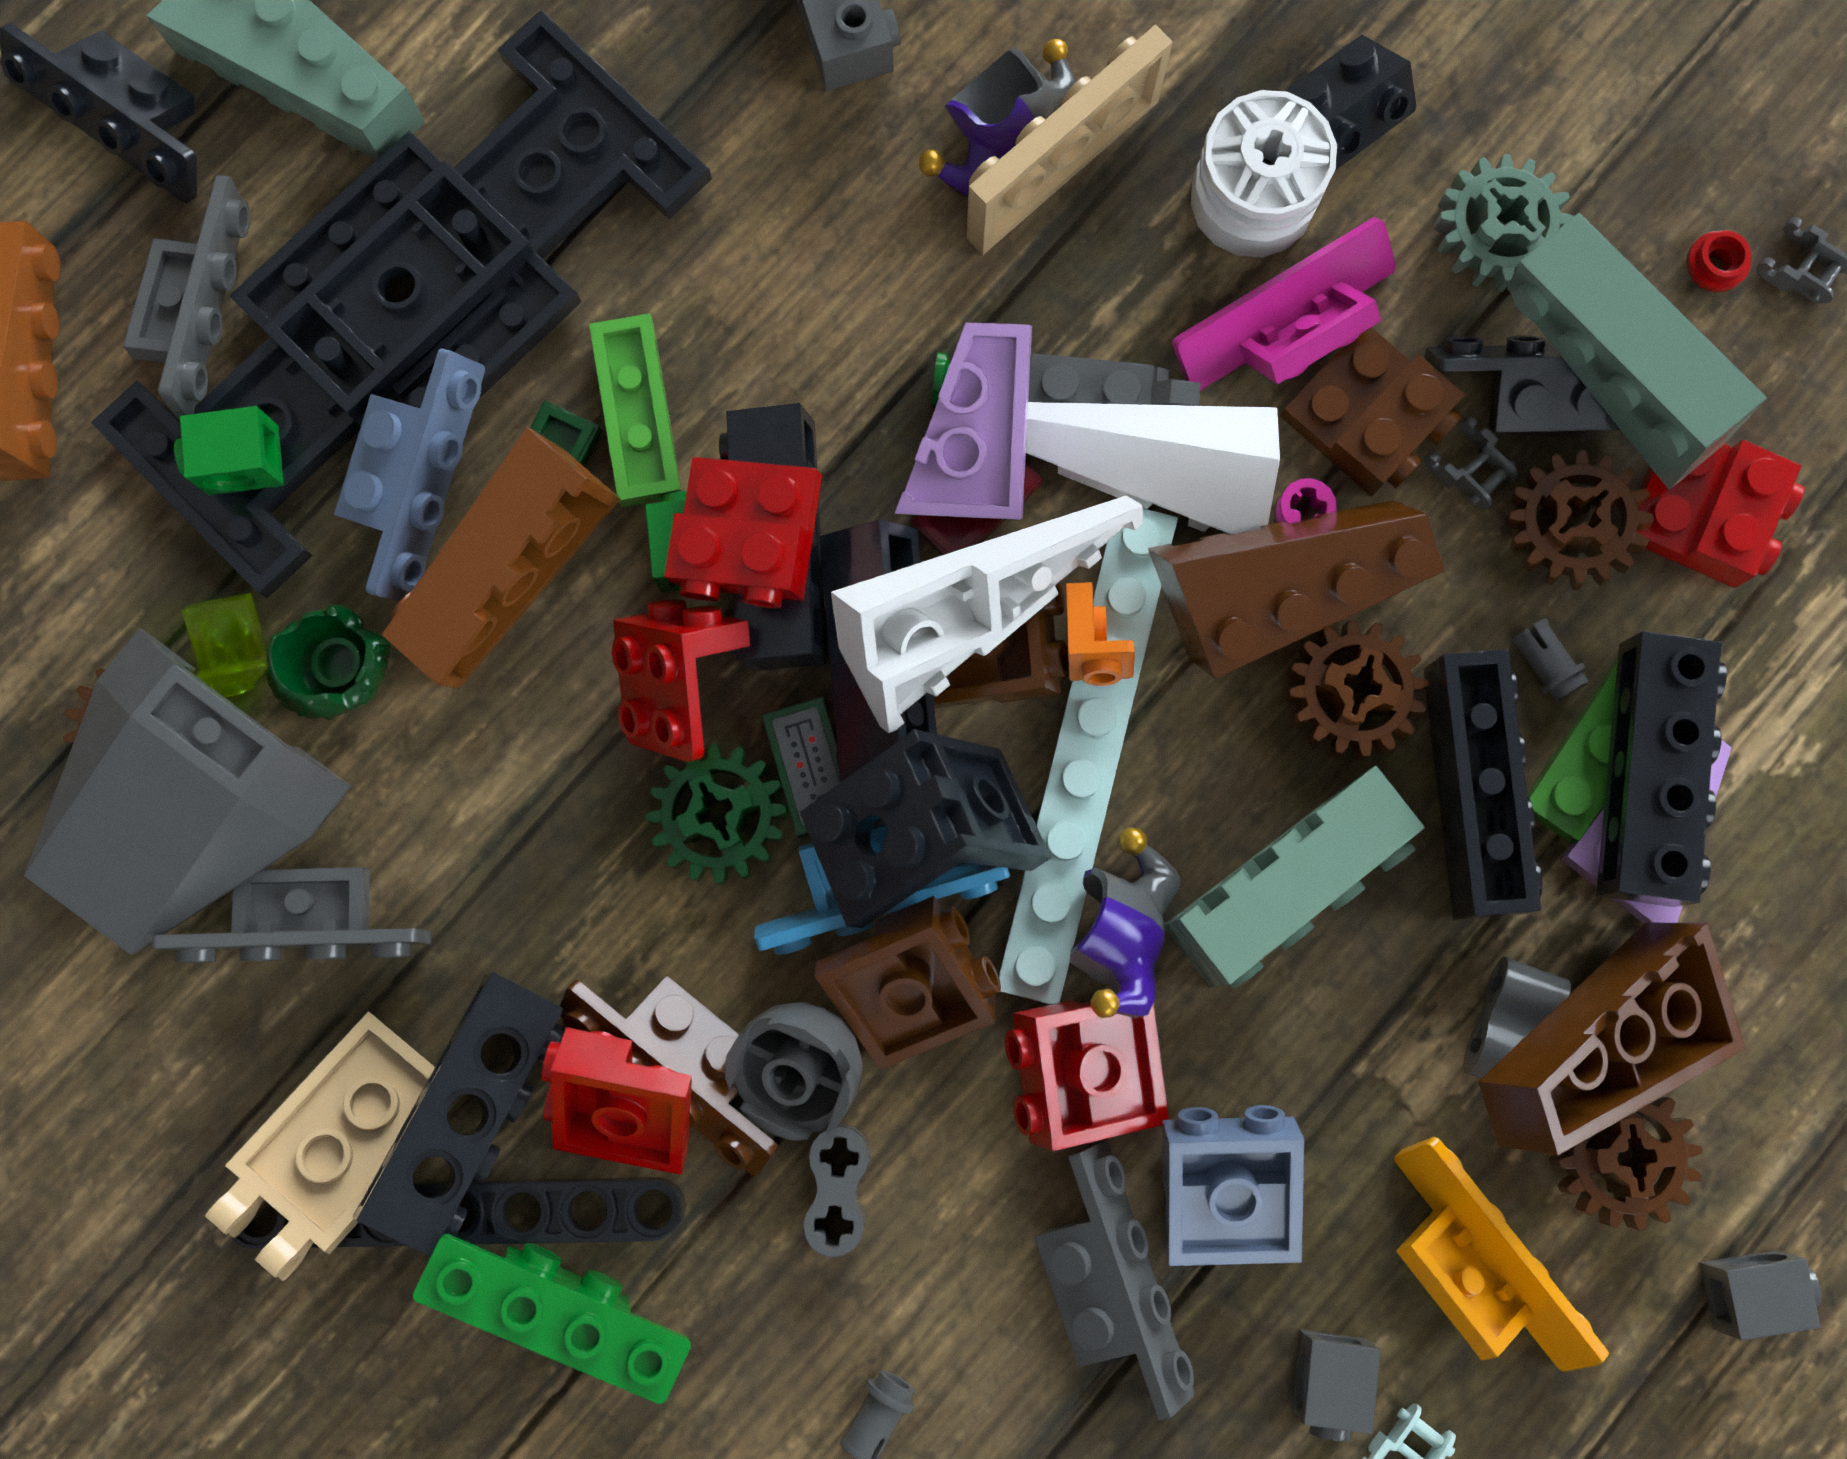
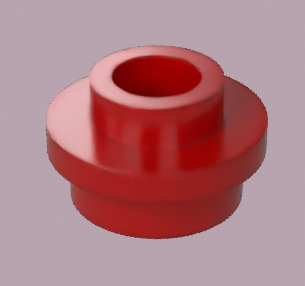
(1730, 250)

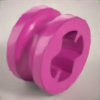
(1320, 498)

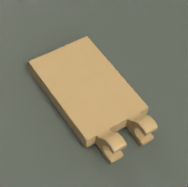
(325, 1145)

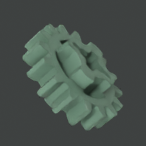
(1495, 197)

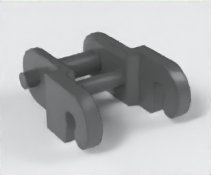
(1816, 250)
(1485, 442)

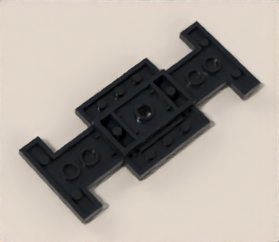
(459, 239)

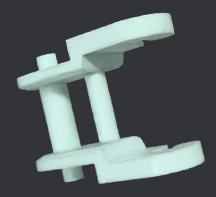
(1409, 1420)

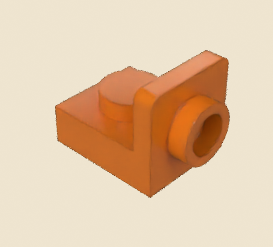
(1090, 654)

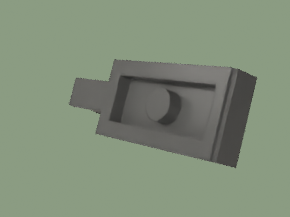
(1105, 382)

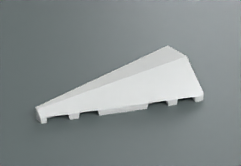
(1189, 459)
(928, 618)

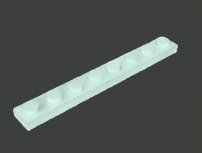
(1083, 774)

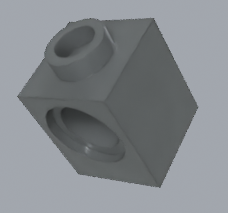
(1761, 1294)
(1335, 1384)

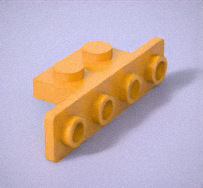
(1483, 1270)

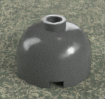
(795, 1070)

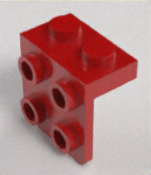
(659, 672)

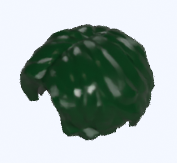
(326, 663)

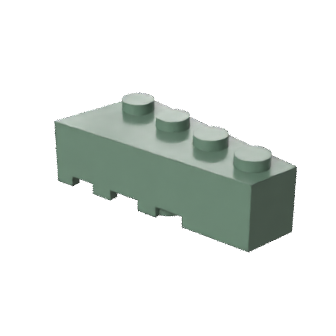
(296, 62)

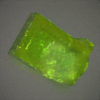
(227, 643)

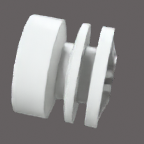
(1256, 205)

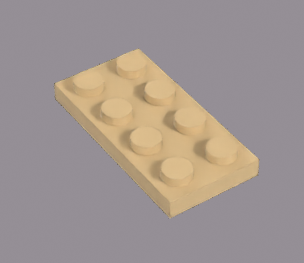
(1059, 147)

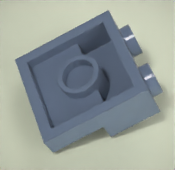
(1233, 1187)

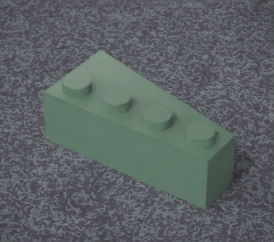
(1633, 350)
(1295, 879)

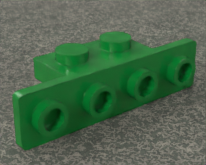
(554, 1313)

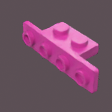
(1294, 314)

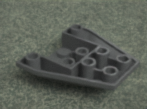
(170, 800)

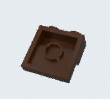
(1374, 410)
(1018, 668)
(911, 983)

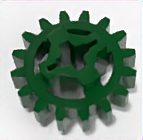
(690, 826)

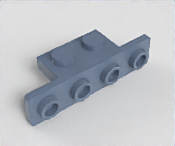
(406, 468)

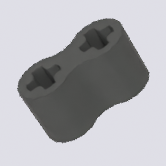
(1512, 1007)
(837, 1190)

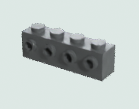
(850, 39)

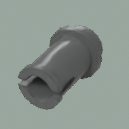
(1550, 661)
(878, 1416)

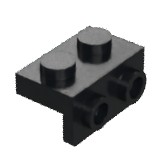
(1360, 94)

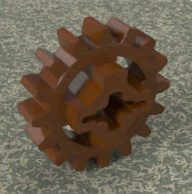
(1596, 539)
(1383, 695)
(1635, 1177)

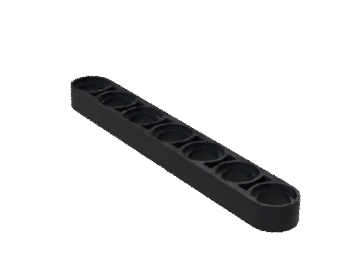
(556, 1217)

